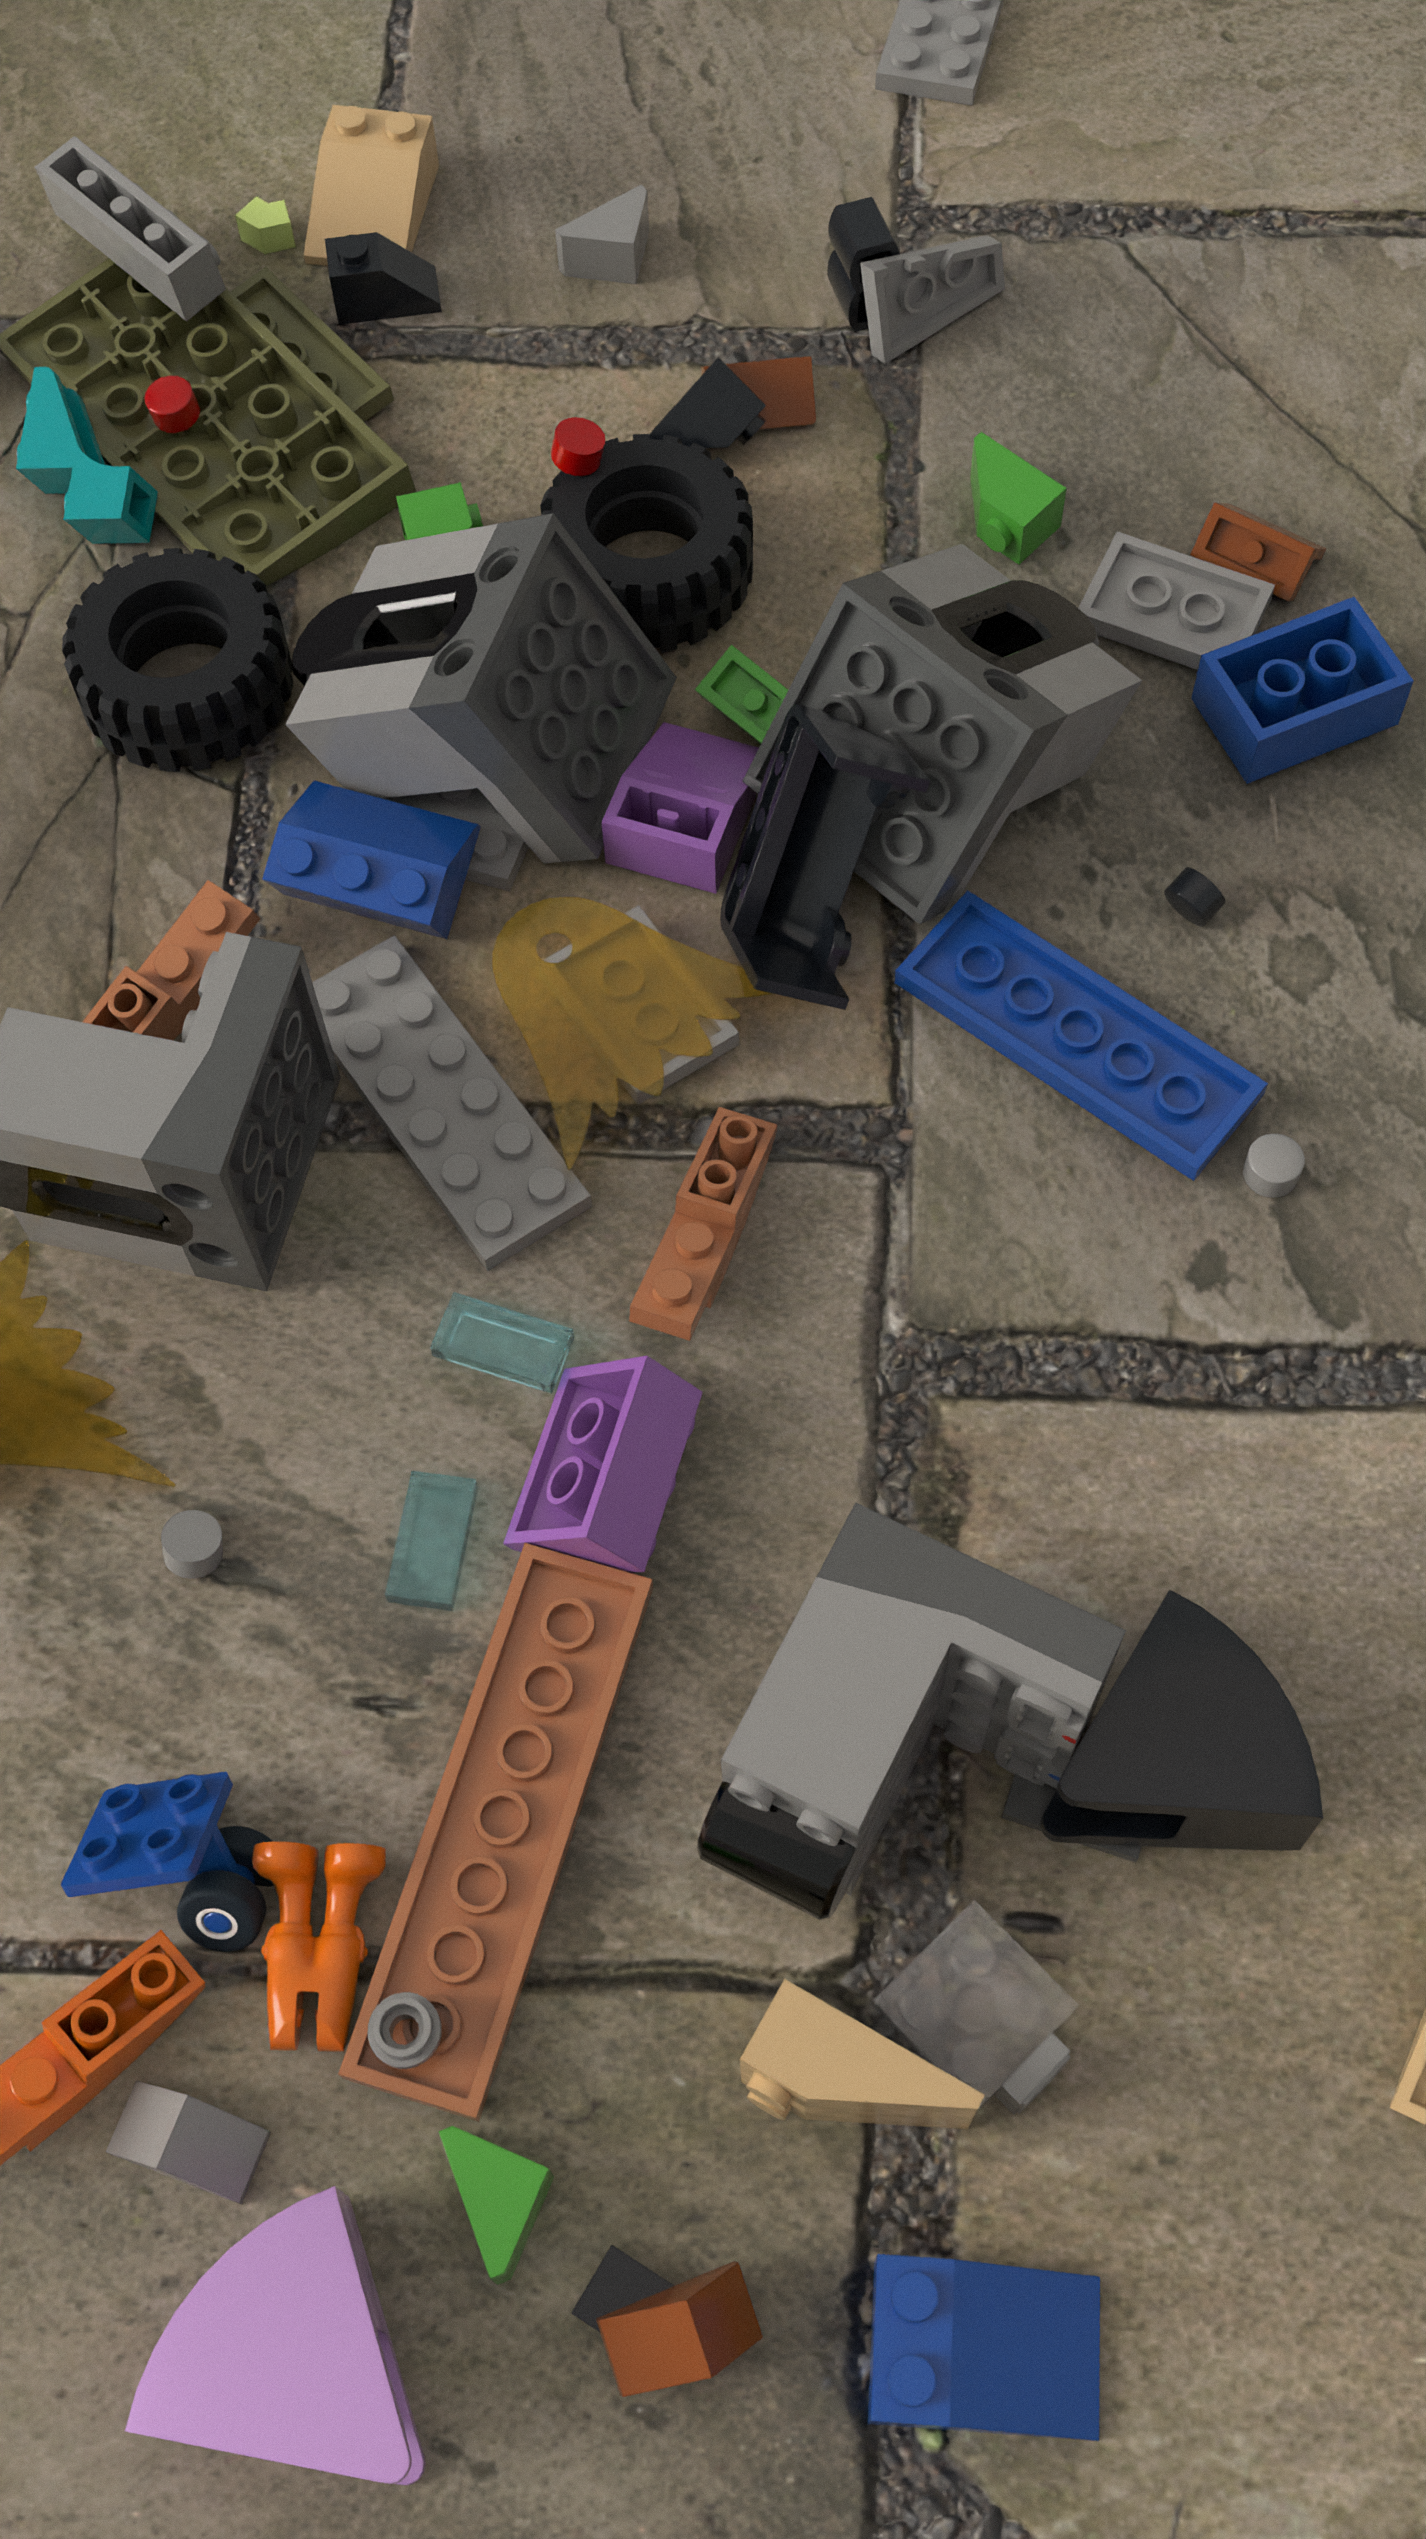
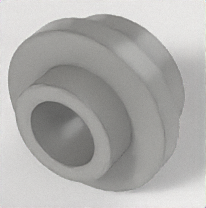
(385, 2018)

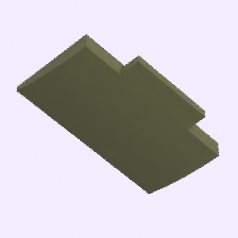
(281, 432)

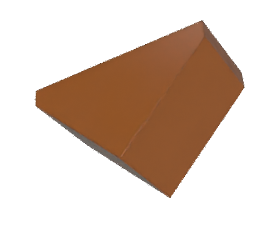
(681, 2332)

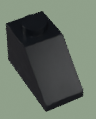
(379, 279)
(714, 411)

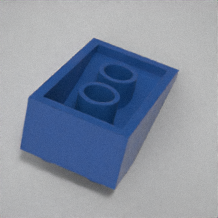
(984, 2348)

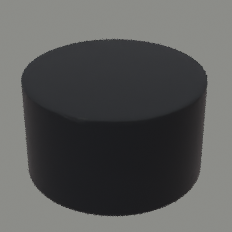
(1194, 897)

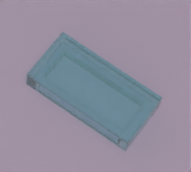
(502, 1342)
(432, 1541)

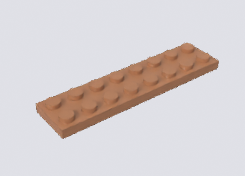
(502, 1824)

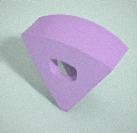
(286, 2355)

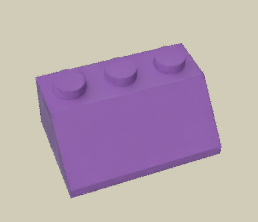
(606, 1463)

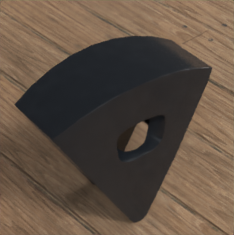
(1190, 1749)

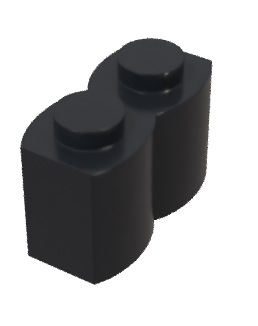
(857, 237)

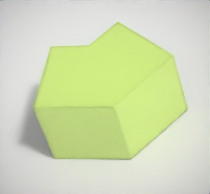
(265, 226)

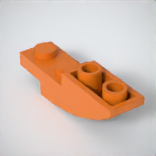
(92, 2042)

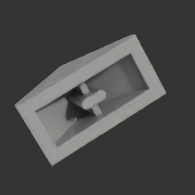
(607, 240)
(188, 2141)

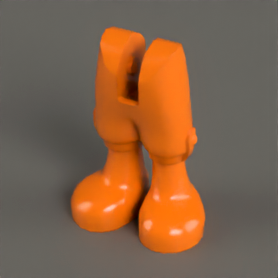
(310, 1963)

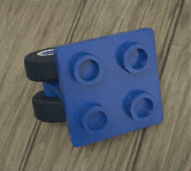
(172, 1836)

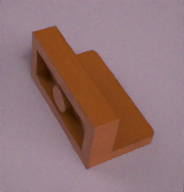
(784, 388)
(1256, 549)

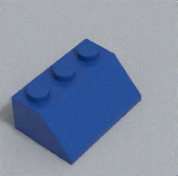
(372, 858)

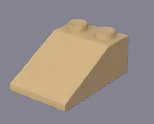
(371, 177)
(839, 2070)

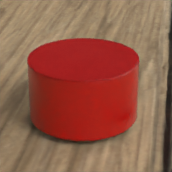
(172, 404)
(577, 446)

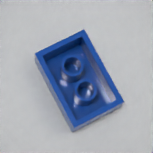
(1301, 689)

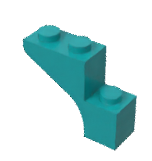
(64, 458)

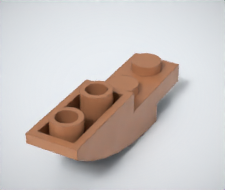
(168, 982)
(705, 1224)

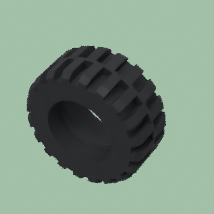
(672, 491)
(166, 605)

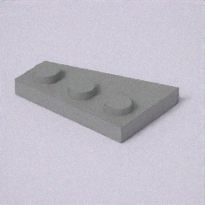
(927, 290)

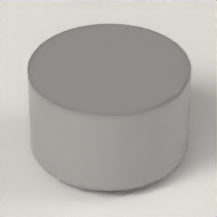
(1273, 1165)
(192, 1544)

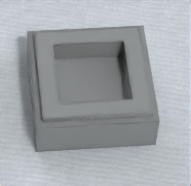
(1033, 2074)

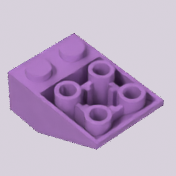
(680, 807)

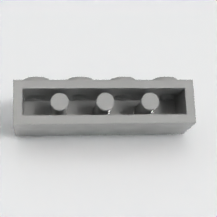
(131, 228)

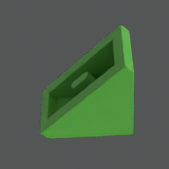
(499, 2195)

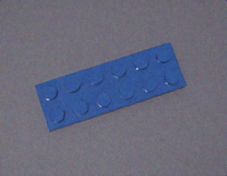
(1081, 1034)

